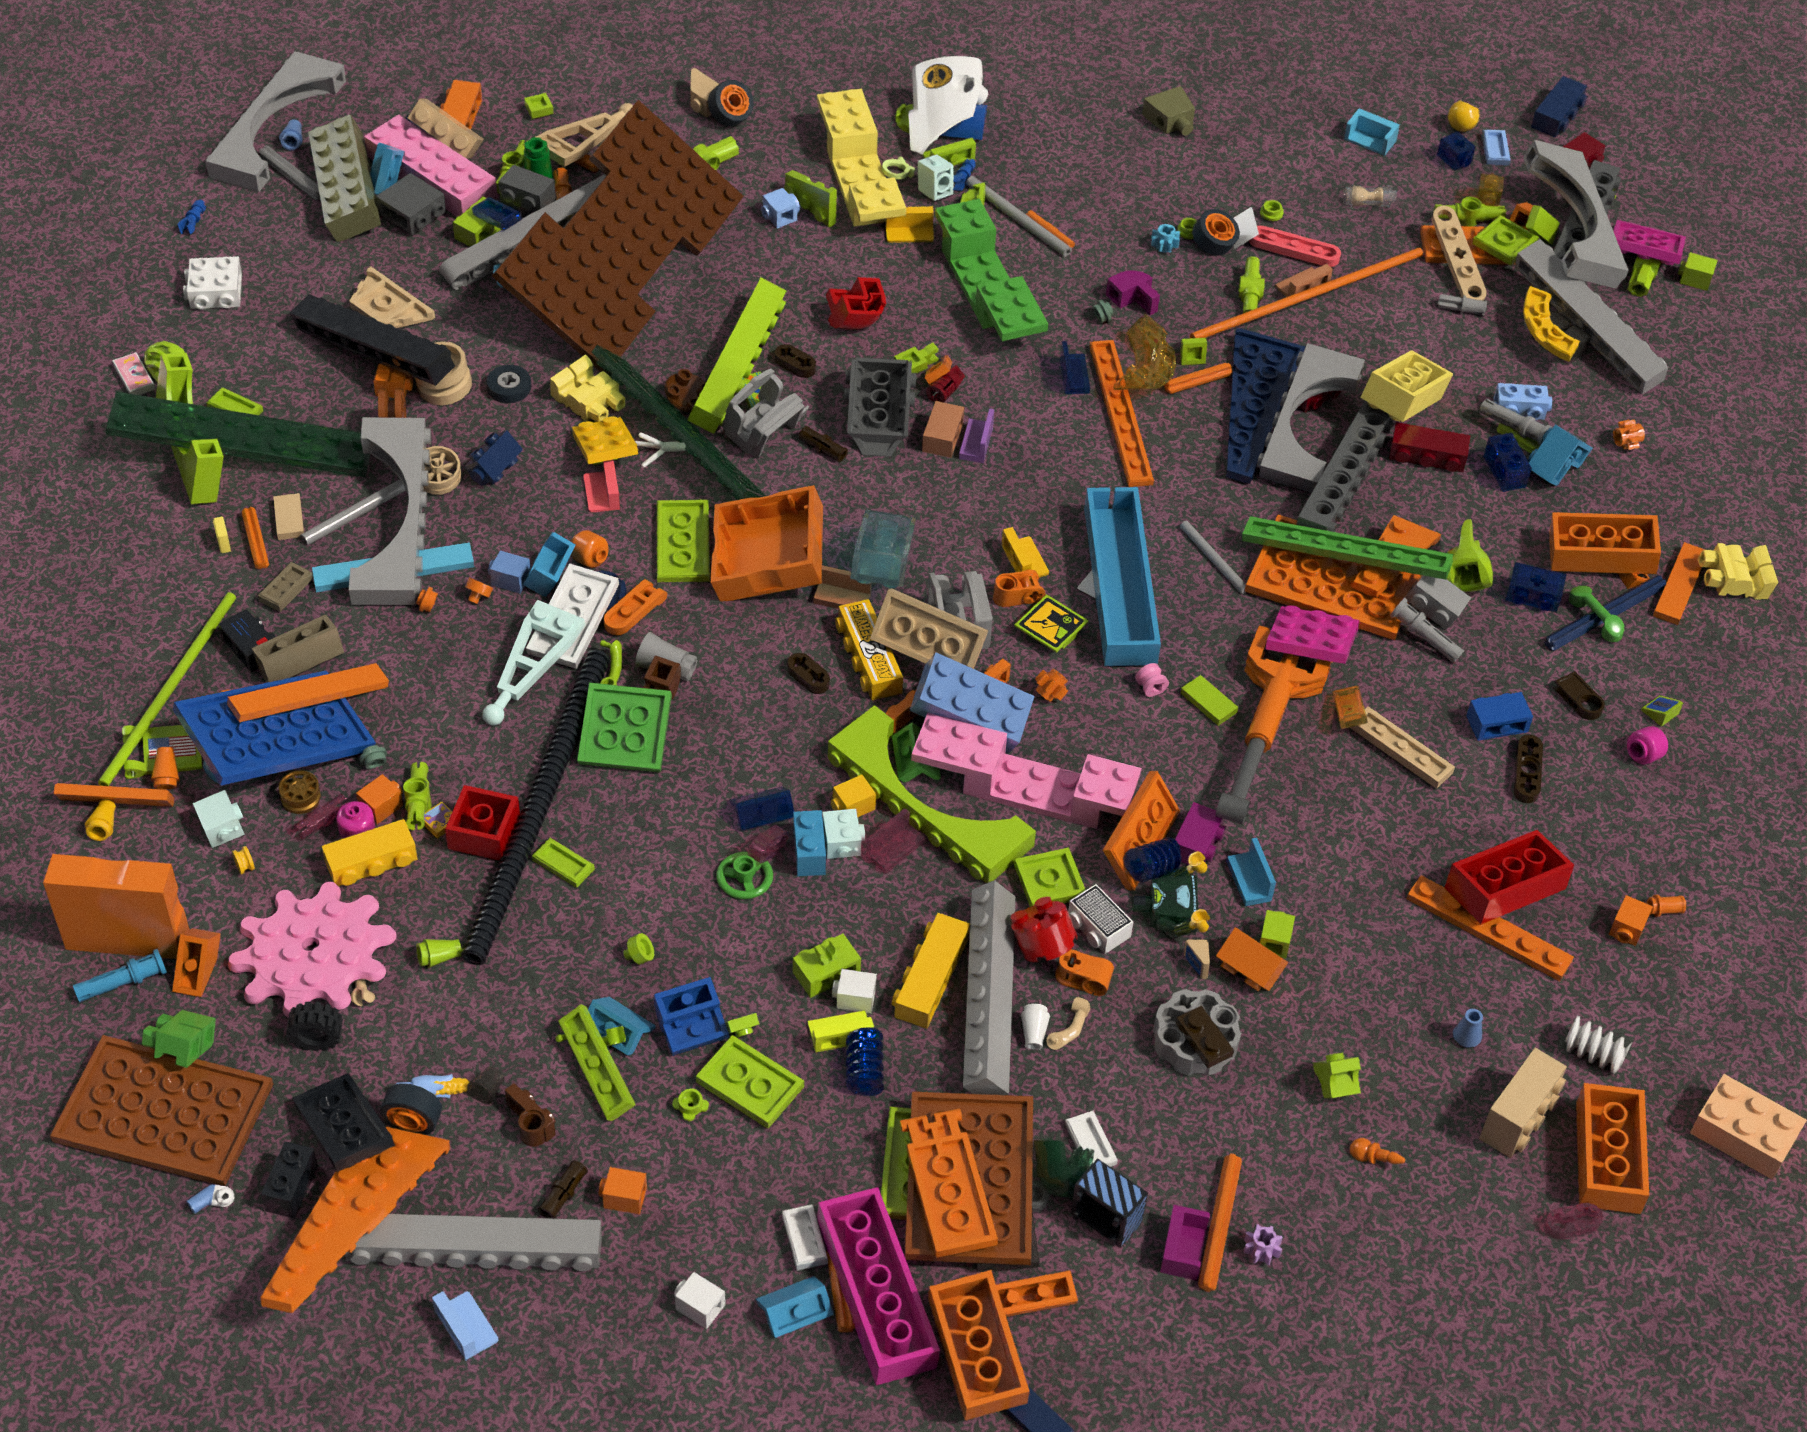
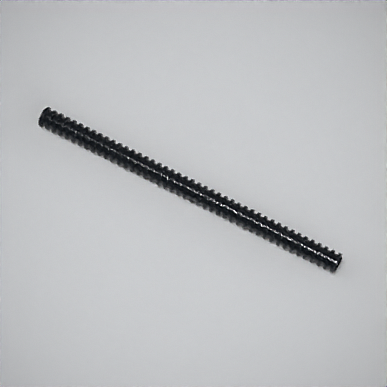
(533, 813)

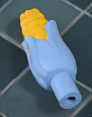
(440, 1085)

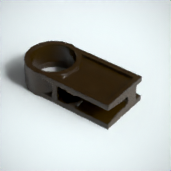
(1576, 691)

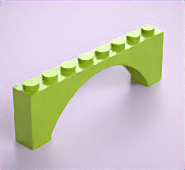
(980, 846)

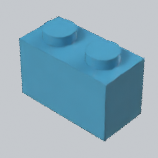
(809, 843)

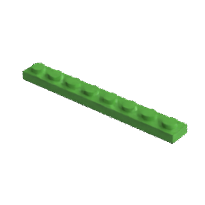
(1348, 547)

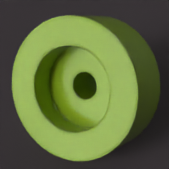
(639, 949)

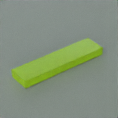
(596, 1063)

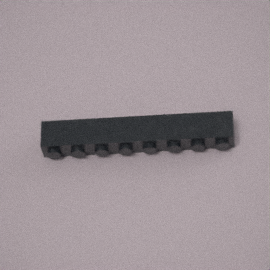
(373, 339)

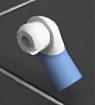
(211, 1195)

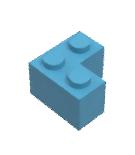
(1558, 454)

